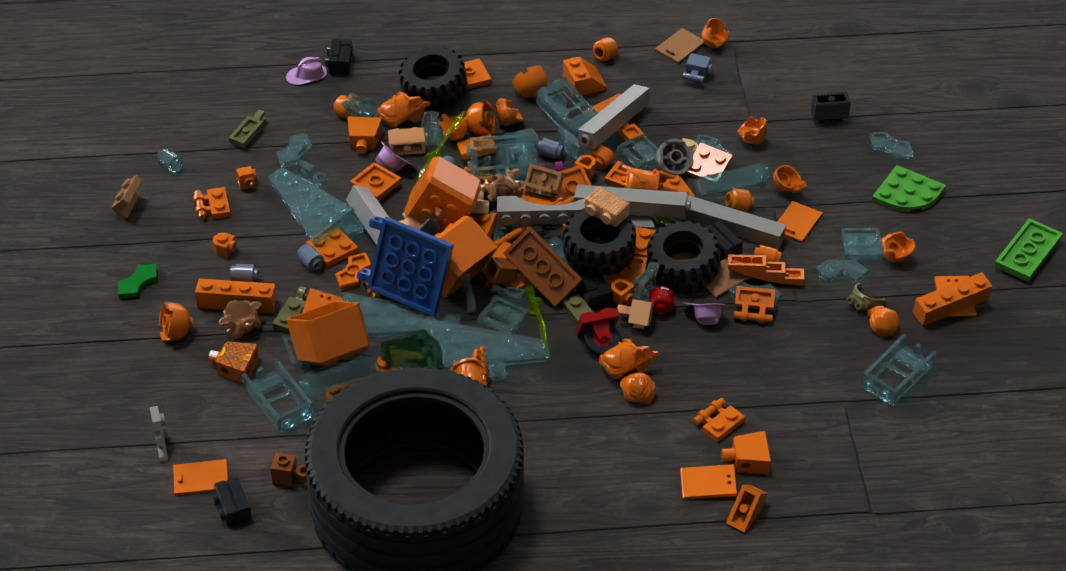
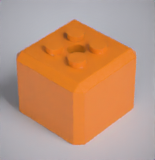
(446, 187)
(470, 251)
(329, 333)

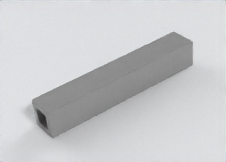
(613, 116)
(645, 202)
(365, 208)
(738, 222)

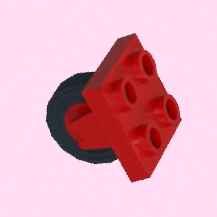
(599, 330)

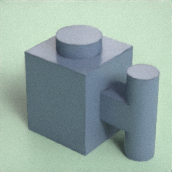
(697, 68)

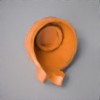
(460, 130)
(788, 180)
(883, 321)

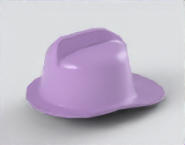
(308, 70)
(389, 160)
(707, 313)

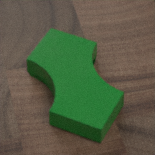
(134, 284)

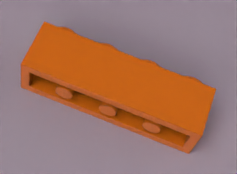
(217, 293)
(952, 299)

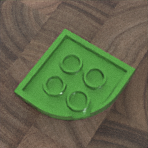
(908, 191)

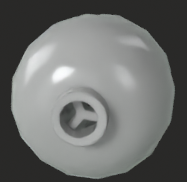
(674, 157)

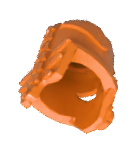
(401, 108)
(645, 179)
(626, 358)
(473, 367)

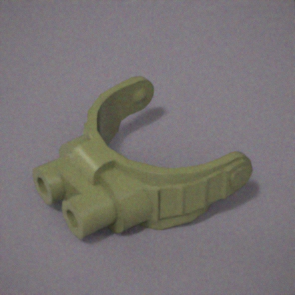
(863, 302)

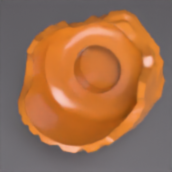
(714, 33)
(507, 115)
(753, 131)
(897, 247)
(638, 388)

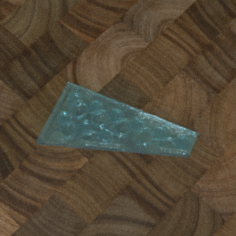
(312, 207)
(392, 318)
(460, 341)

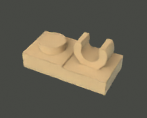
(482, 205)

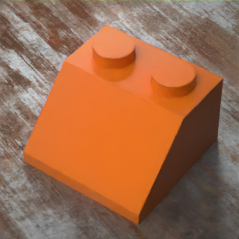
(583, 76)

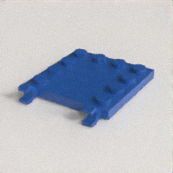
(408, 265)

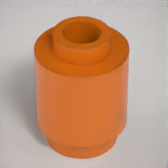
(772, 254)

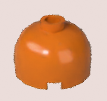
(530, 82)
(480, 120)
(175, 321)

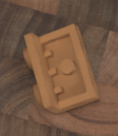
(544, 179)
(127, 197)

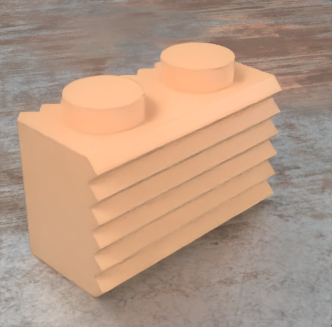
(407, 141)
(607, 207)

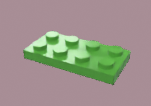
(1028, 250)

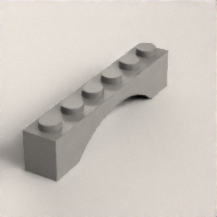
(516, 211)

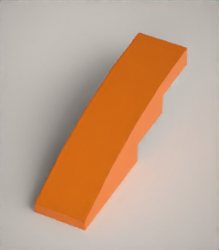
(758, 268)

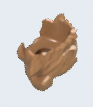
(503, 185)
(241, 317)

